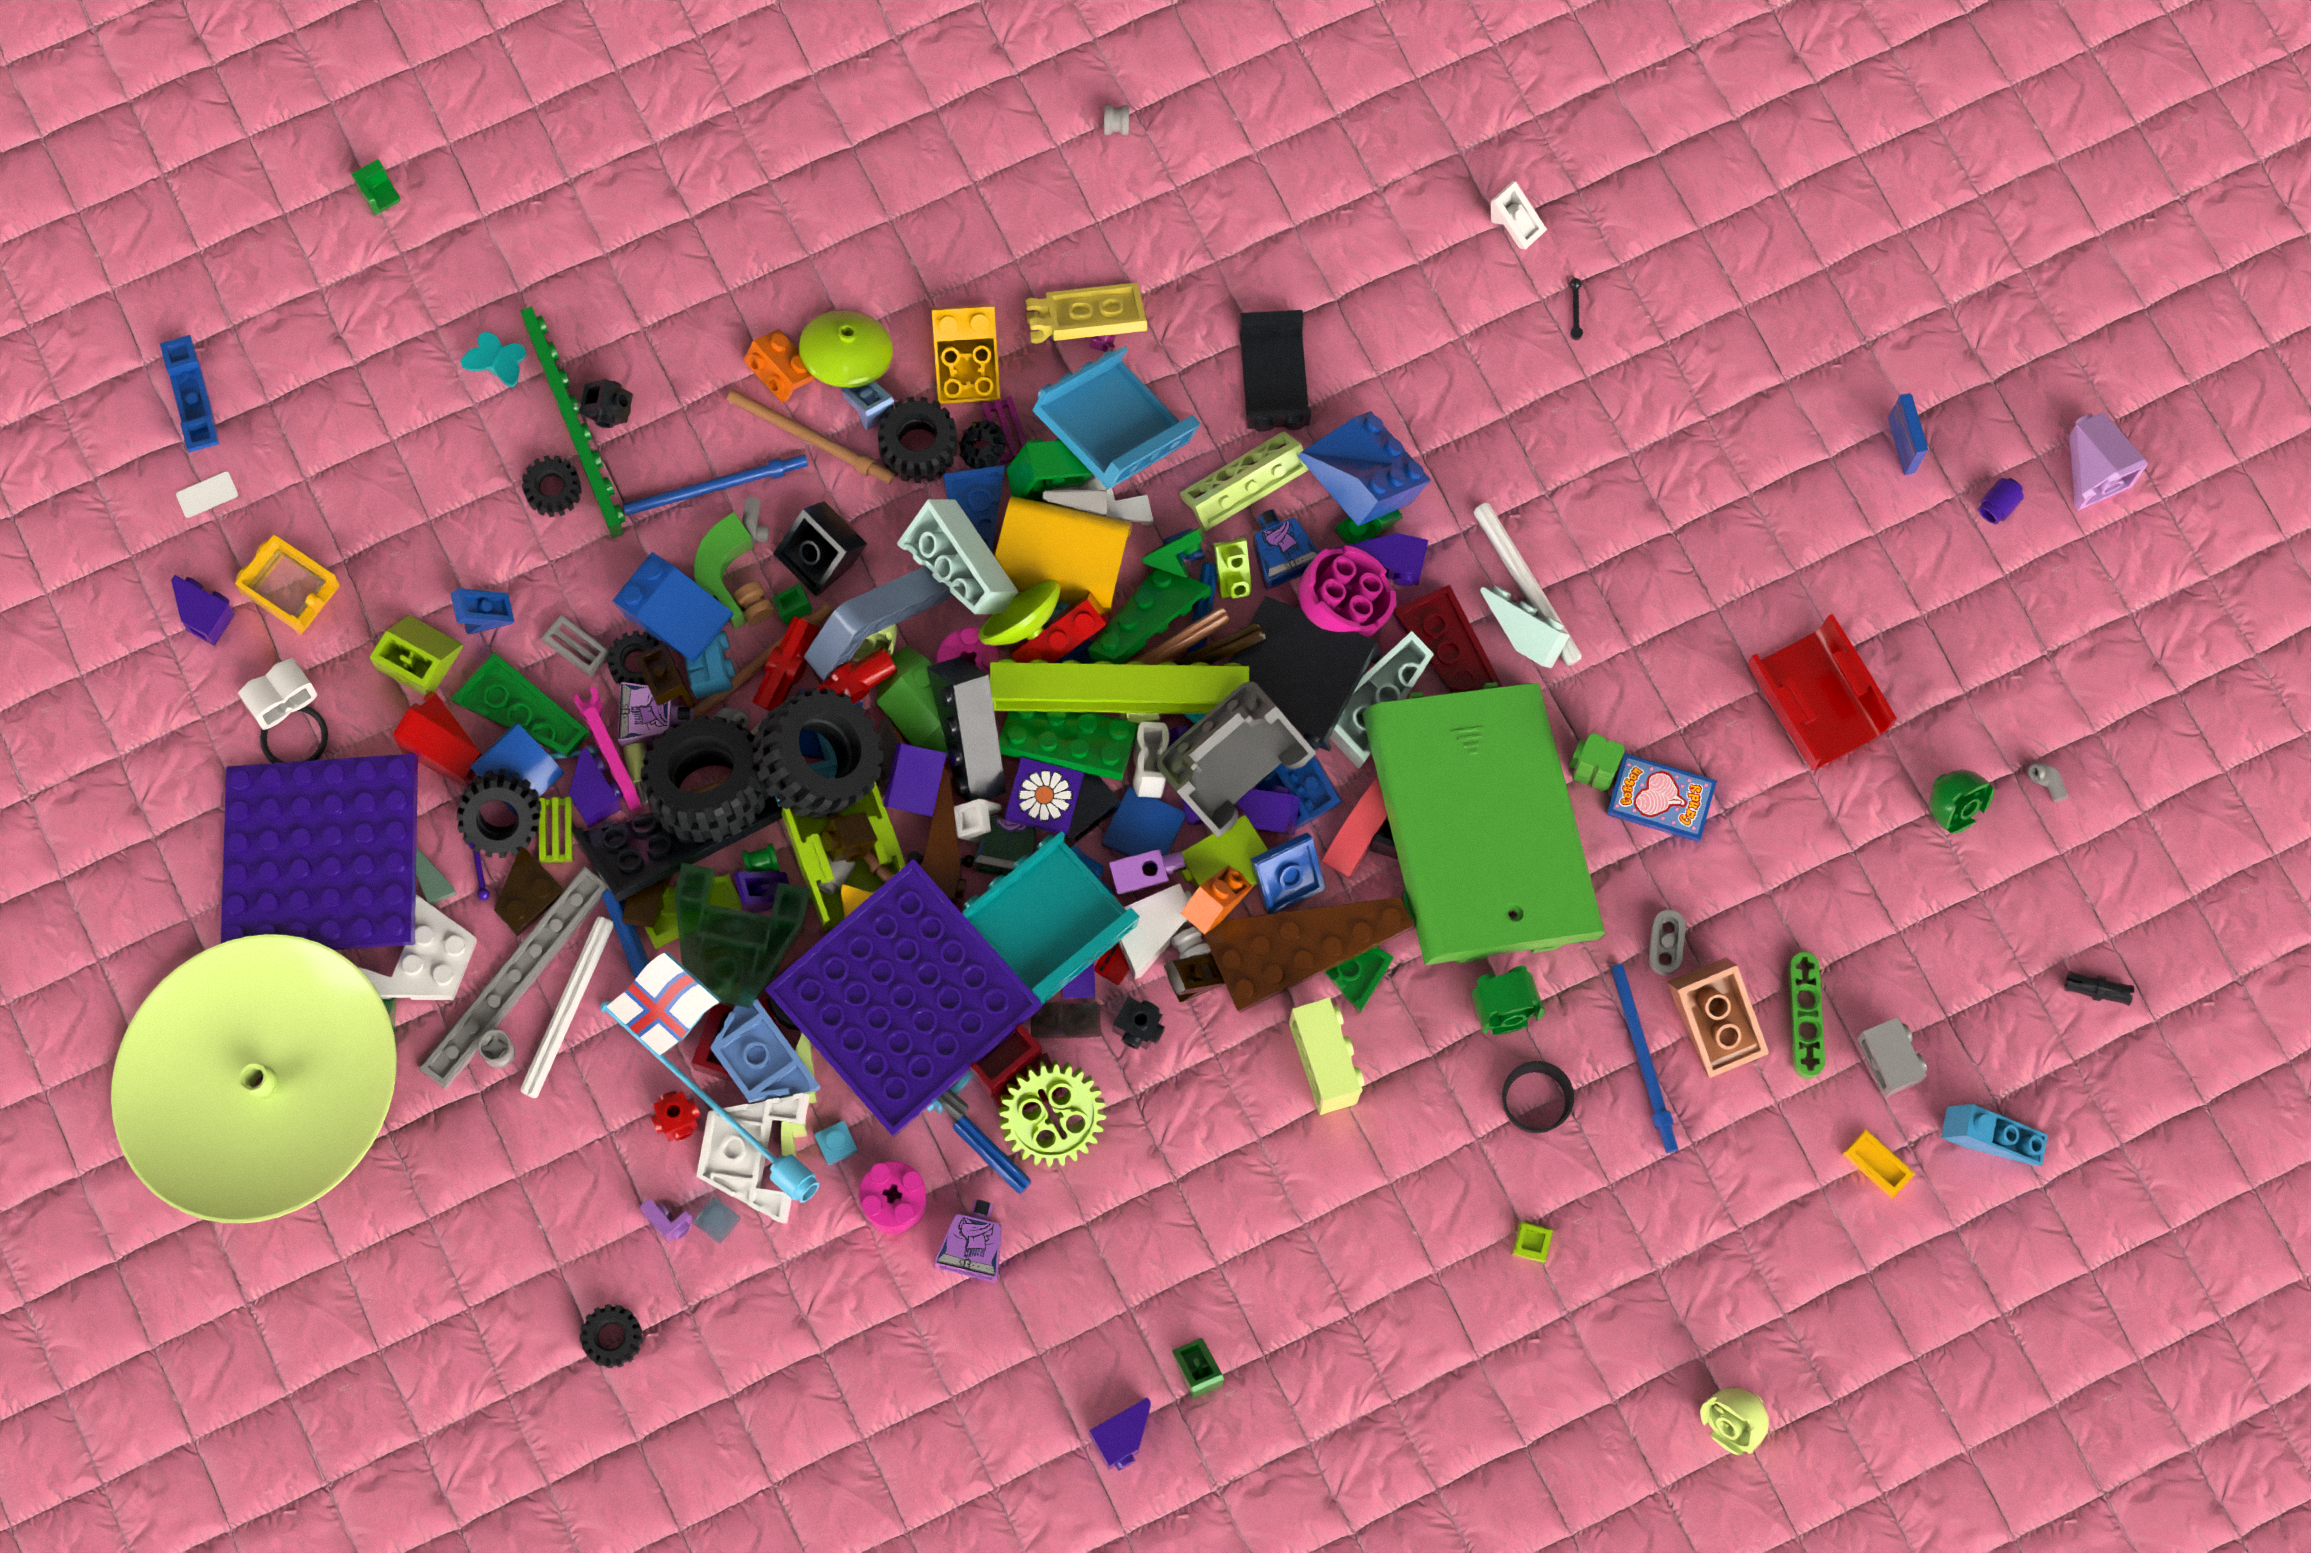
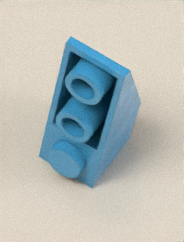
(1993, 1134)

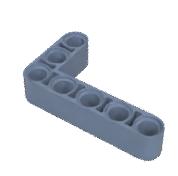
(870, 614)

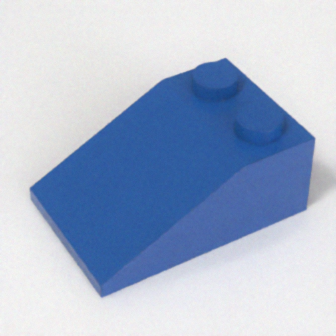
(672, 607)

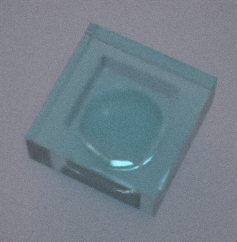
(716, 1220)

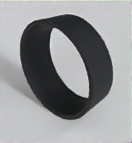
(1550, 1070)

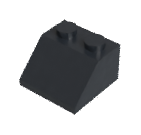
(819, 547)

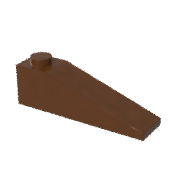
(942, 853)

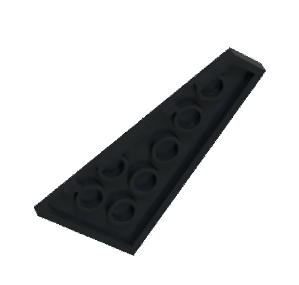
(643, 853)

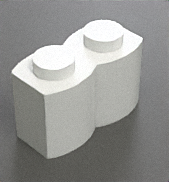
(277, 693)
(1149, 745)

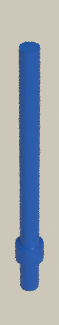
(775, 468)
(1662, 1118)

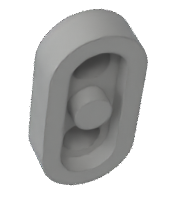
(1667, 943)

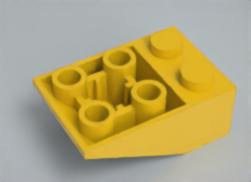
(966, 353)

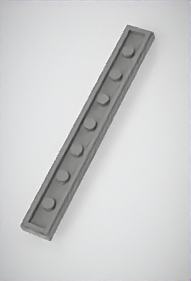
(514, 977)

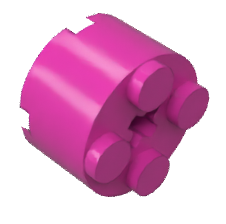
(968, 645)
(884, 1180)

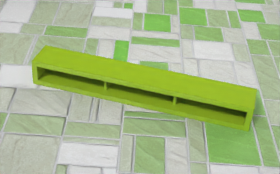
(1112, 686)

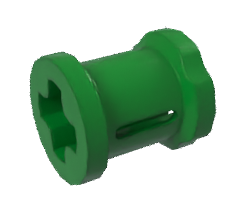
(761, 860)

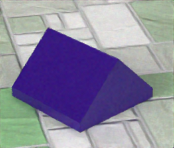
(914, 780)

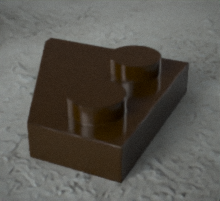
(526, 893)

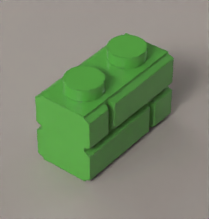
(1596, 761)

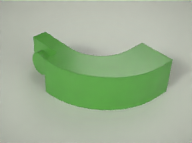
(716, 552)

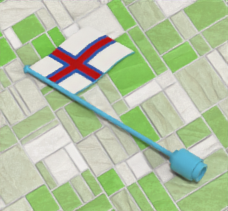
(660, 1013)

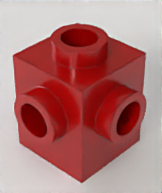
(680, 1126)

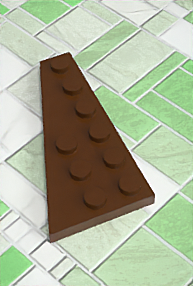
(1285, 949)

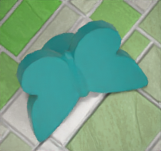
(497, 358)

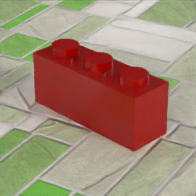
(1063, 632)

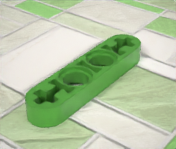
(1806, 1015)

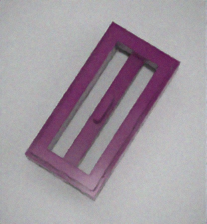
(998, 406)

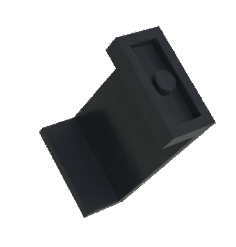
(1274, 370)

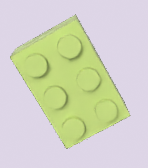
(1326, 1055)

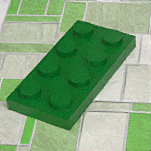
(1070, 740)

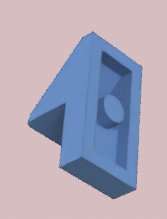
(870, 402)

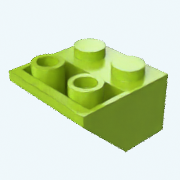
(415, 654)

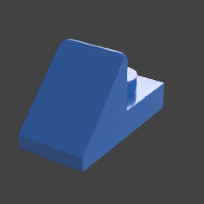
(482, 609)

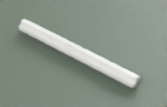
(1522, 574)
(567, 1007)

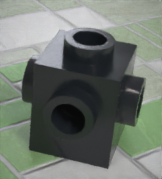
(606, 403)
(1139, 1013)

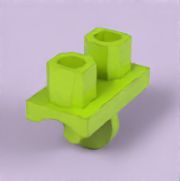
(1233, 568)

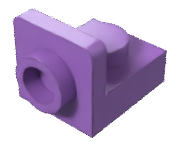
(659, 1217)

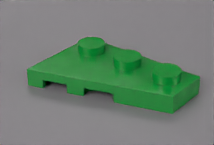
(1360, 976)

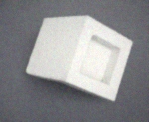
(973, 819)

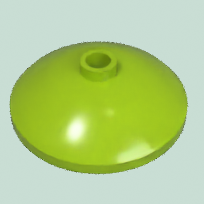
(845, 348)
(1023, 615)

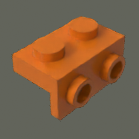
(777, 364)

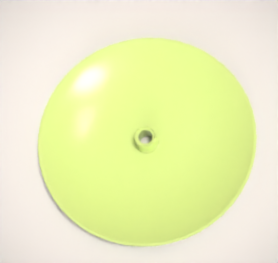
(191, 1068)

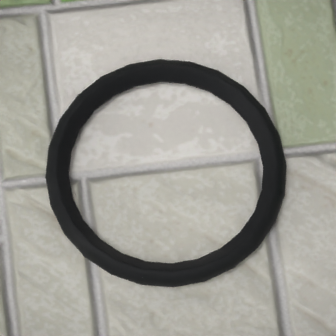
(324, 738)

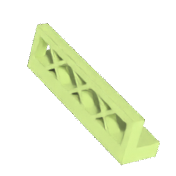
(1247, 481)

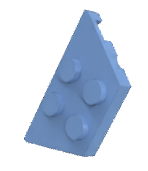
(760, 1056)

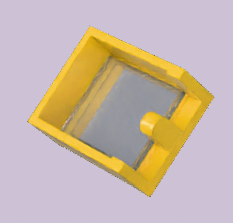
(286, 583)

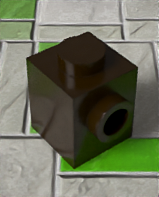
(848, 837)

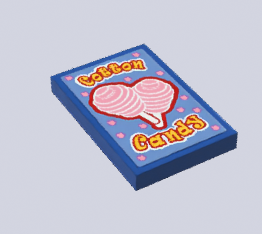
(1661, 797)

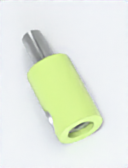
(634, 756)

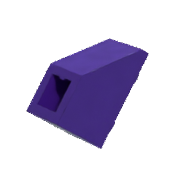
(200, 611)
(591, 792)
(1271, 810)

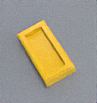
(1878, 1164)

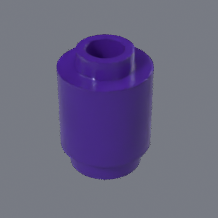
(2001, 500)

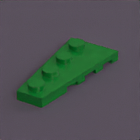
(1146, 614)
(509, 698)

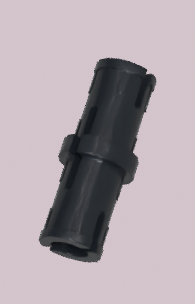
(2099, 988)

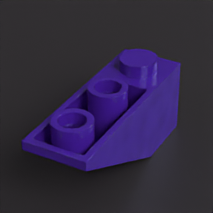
(1399, 555)

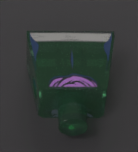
(1003, 847)

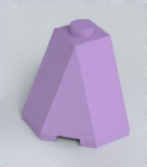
(2101, 460)

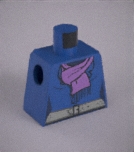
(1281, 549)

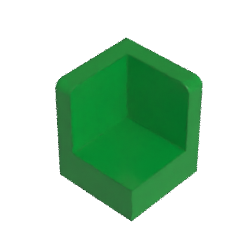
(375, 187)

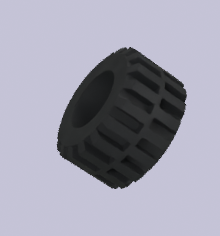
(917, 416)
(494, 838)

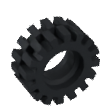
(545, 469)
(622, 649)
(601, 1318)

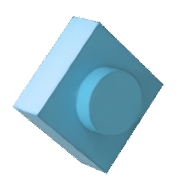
(836, 1143)

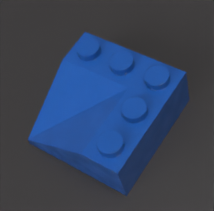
(1365, 469)

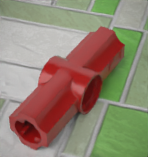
(785, 664)
(858, 678)

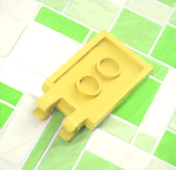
(1086, 312)

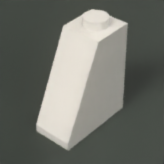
(1157, 925)

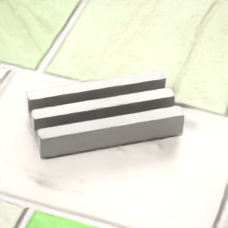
(596, 662)

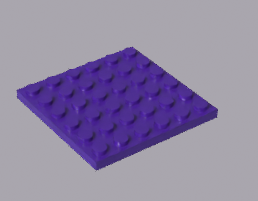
(322, 851)
(903, 997)

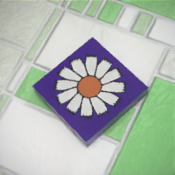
(1044, 796)

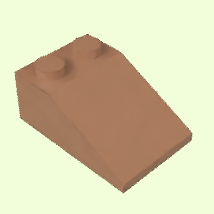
(1718, 1016)

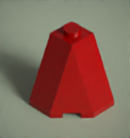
(437, 740)

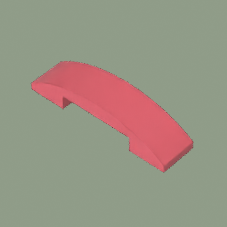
(1357, 832)

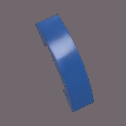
(190, 393)

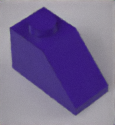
(1121, 1435)

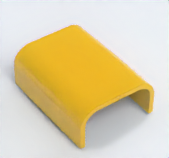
(1063, 545)

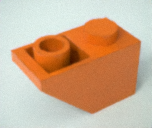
(1216, 899)

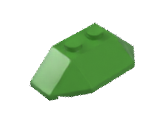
(910, 701)

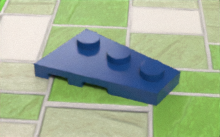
(978, 496)

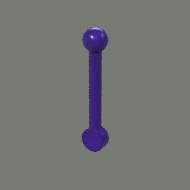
(483, 893)

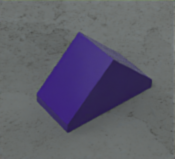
(758, 889)

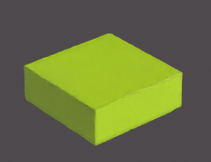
(1532, 1242)

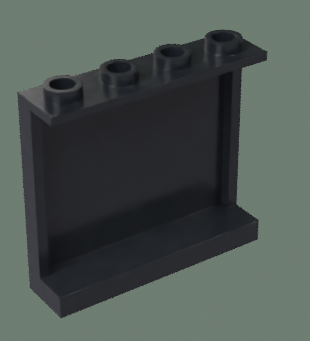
(1306, 668)

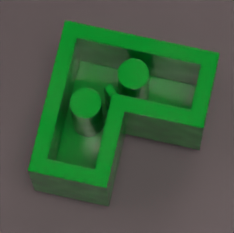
(1043, 467)

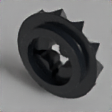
(988, 455)

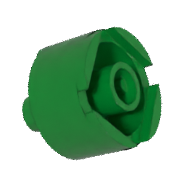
(1507, 1001)

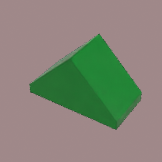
(1198, 1368)

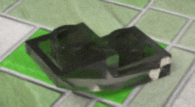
(1066, 1020)

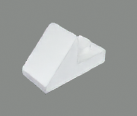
(1517, 215)

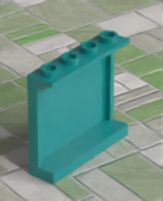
(1049, 917)

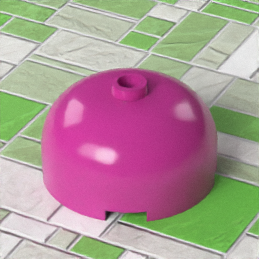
(1346, 591)

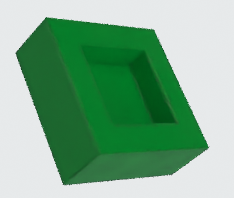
(792, 603)

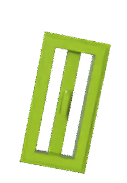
(555, 803)

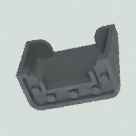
(1231, 754)

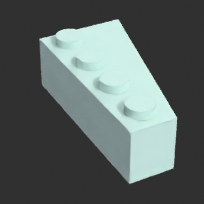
(958, 556)
(1384, 682)

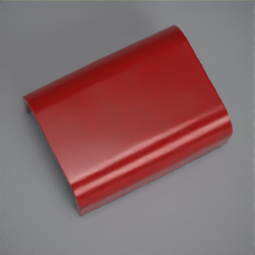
(1823, 695)

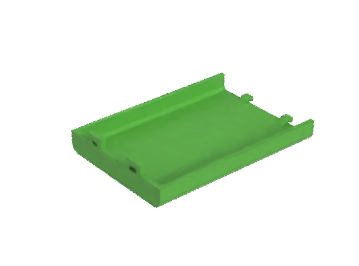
(1482, 823)

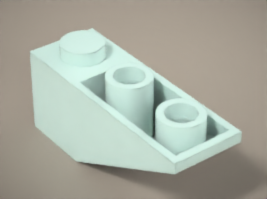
(1528, 633)

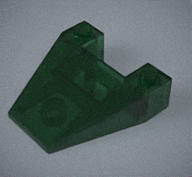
(735, 948)

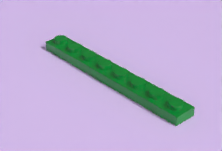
(578, 432)

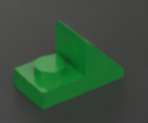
(1351, 533)
(1168, 555)

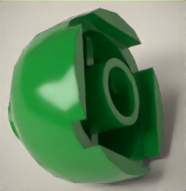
(1958, 798)

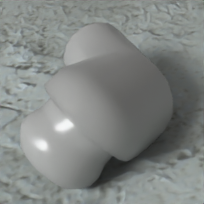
(750, 521)
(2050, 778)

